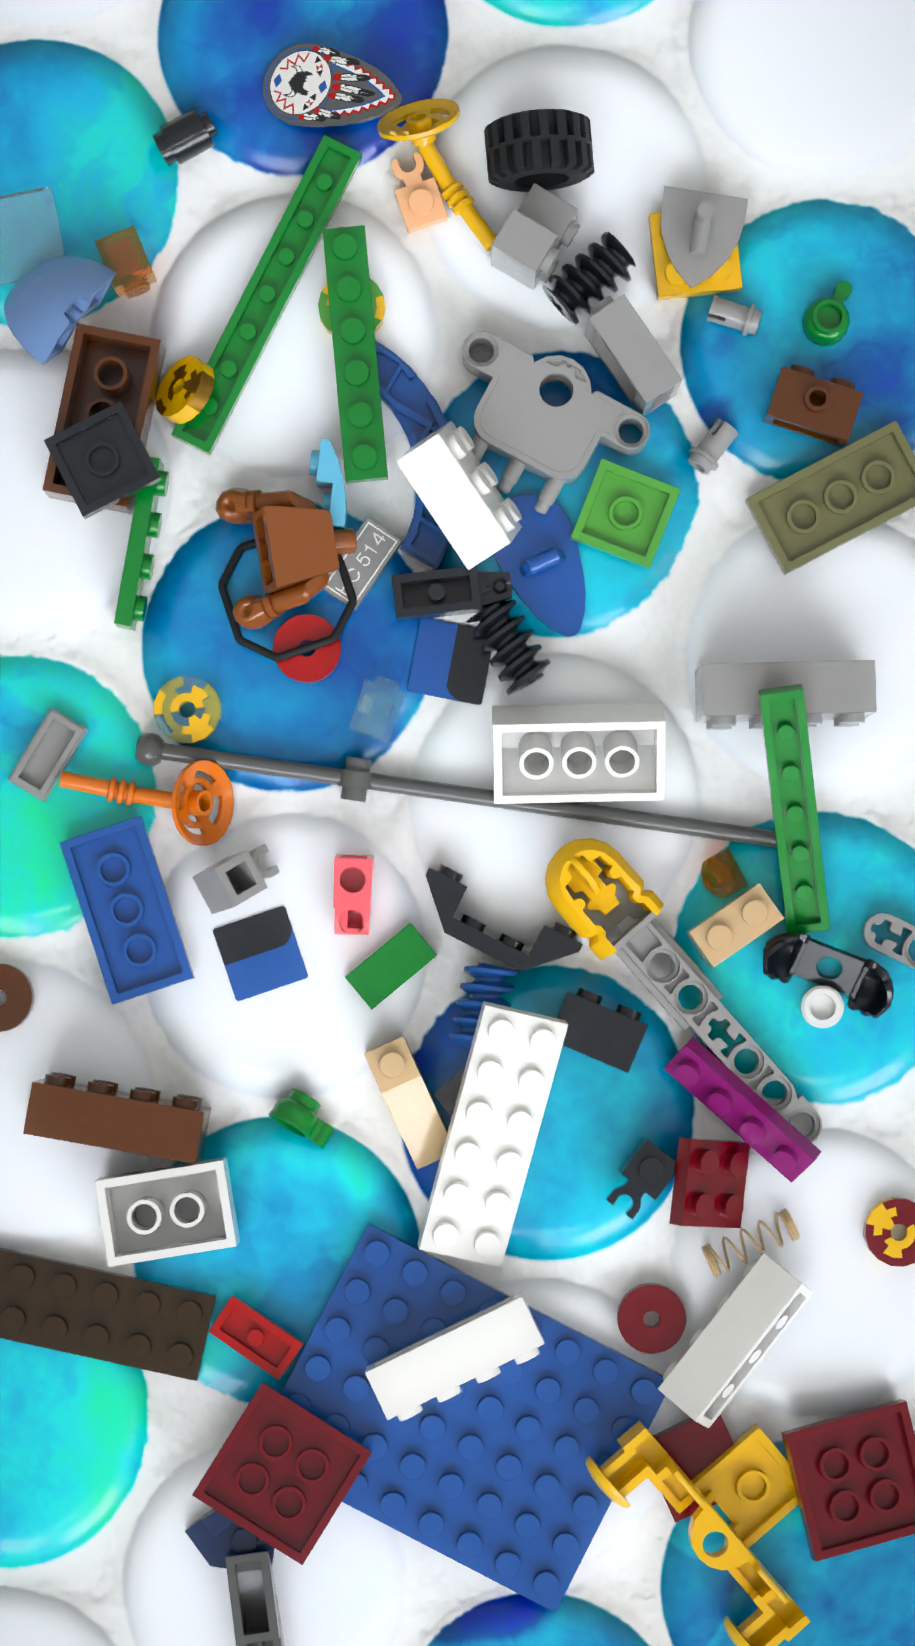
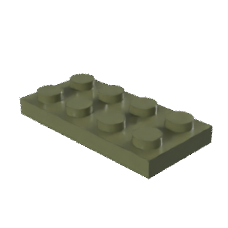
(837, 498)

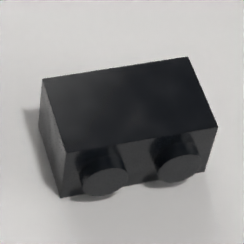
(601, 1032)

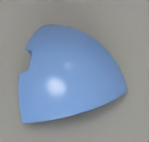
(51, 300)

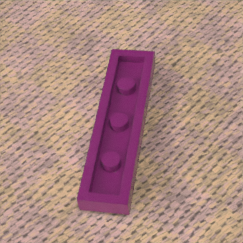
(742, 1109)

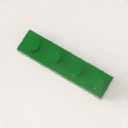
(138, 562)

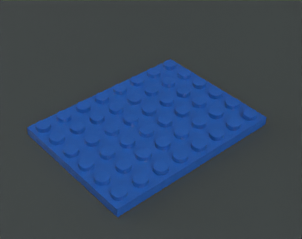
(501, 1464)

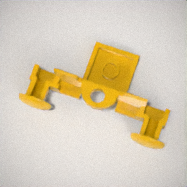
(750, 1487)

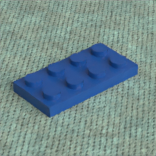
(127, 910)

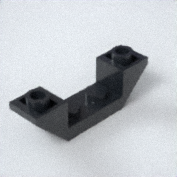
(549, 945)

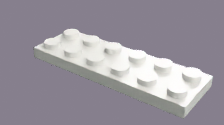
(492, 1134)

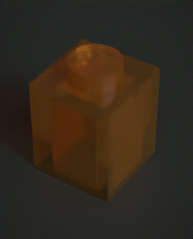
(127, 257)

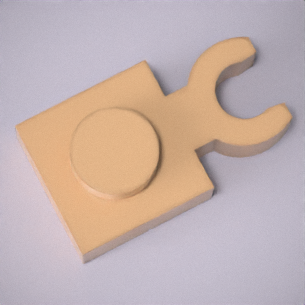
(419, 199)

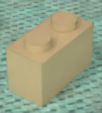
(734, 925)

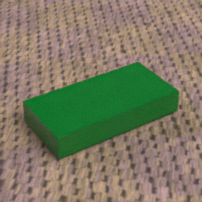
(390, 966)

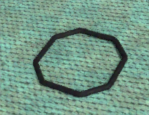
(297, 650)

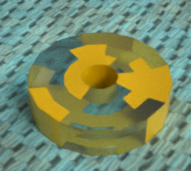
(207, 709)

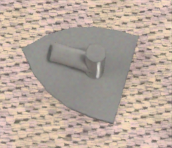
(700, 230)

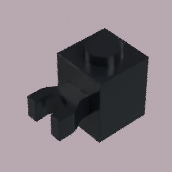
(647, 1171)

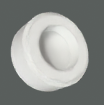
(821, 1006)

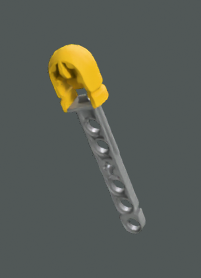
(641, 940)

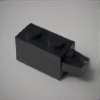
(448, 592)

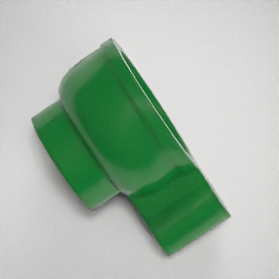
(827, 318)
(298, 1114)

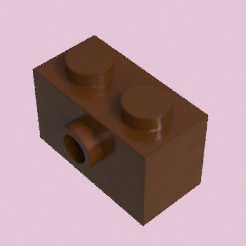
(813, 405)

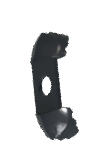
(861, 979)

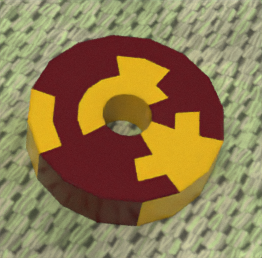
(878, 1231)

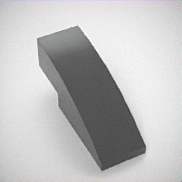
(254, 1600)

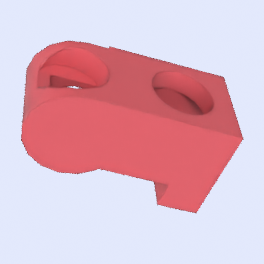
(352, 893)

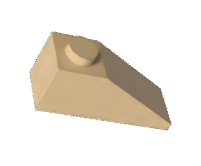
(408, 1100)

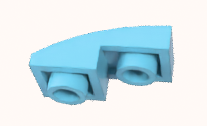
(328, 475)

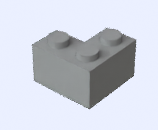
(532, 235)

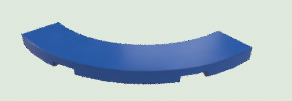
(418, 417)

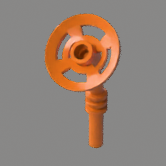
(188, 802)

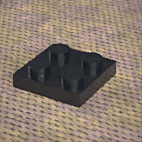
(102, 460)

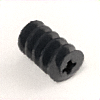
(589, 277)
(510, 645)

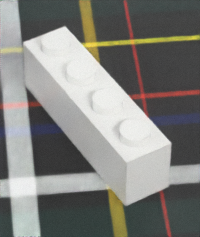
(734, 1340)
(455, 1356)

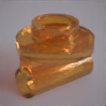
(722, 874)

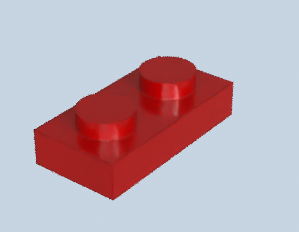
(256, 1337)

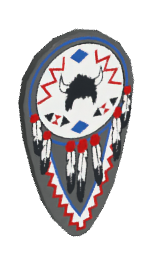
(326, 88)

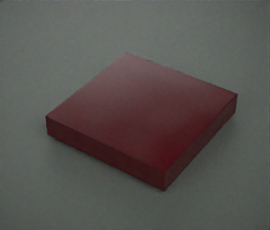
(693, 1450)

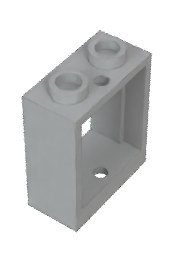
(631, 354)

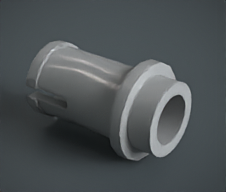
(734, 315)
(712, 447)

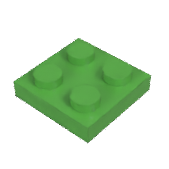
(625, 514)

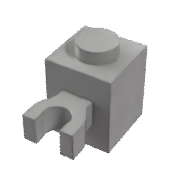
(234, 879)

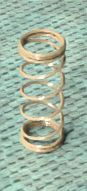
(709, 1253)

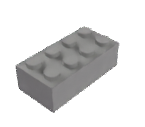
(831, 691)

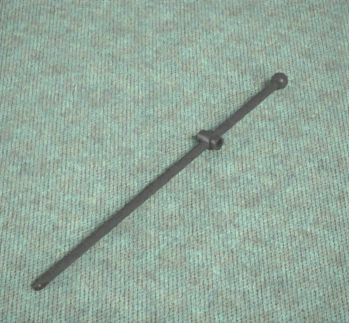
(358, 779)

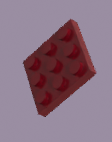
(282, 1473)
(854, 1478)

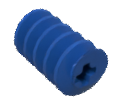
(487, 986)

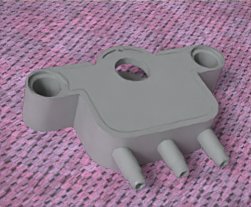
(538, 436)

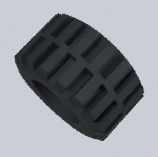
(539, 148)

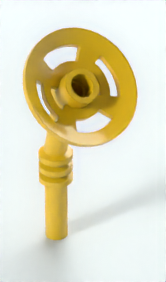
(422, 133)

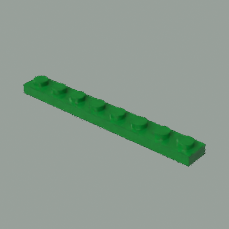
(271, 288)

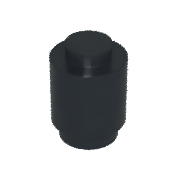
(185, 136)

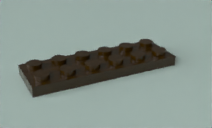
(103, 1314)

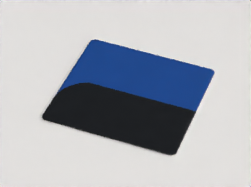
(449, 662)
(260, 953)

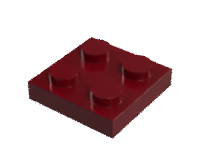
(709, 1183)

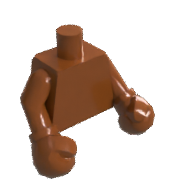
(293, 549)

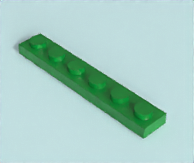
(355, 354)
(794, 808)

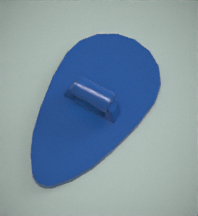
(546, 566)

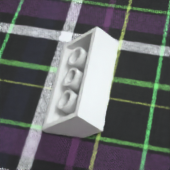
(578, 752)

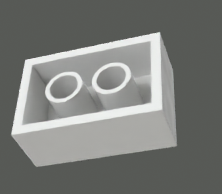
(461, 494)
(167, 1212)

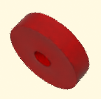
(321, 662)

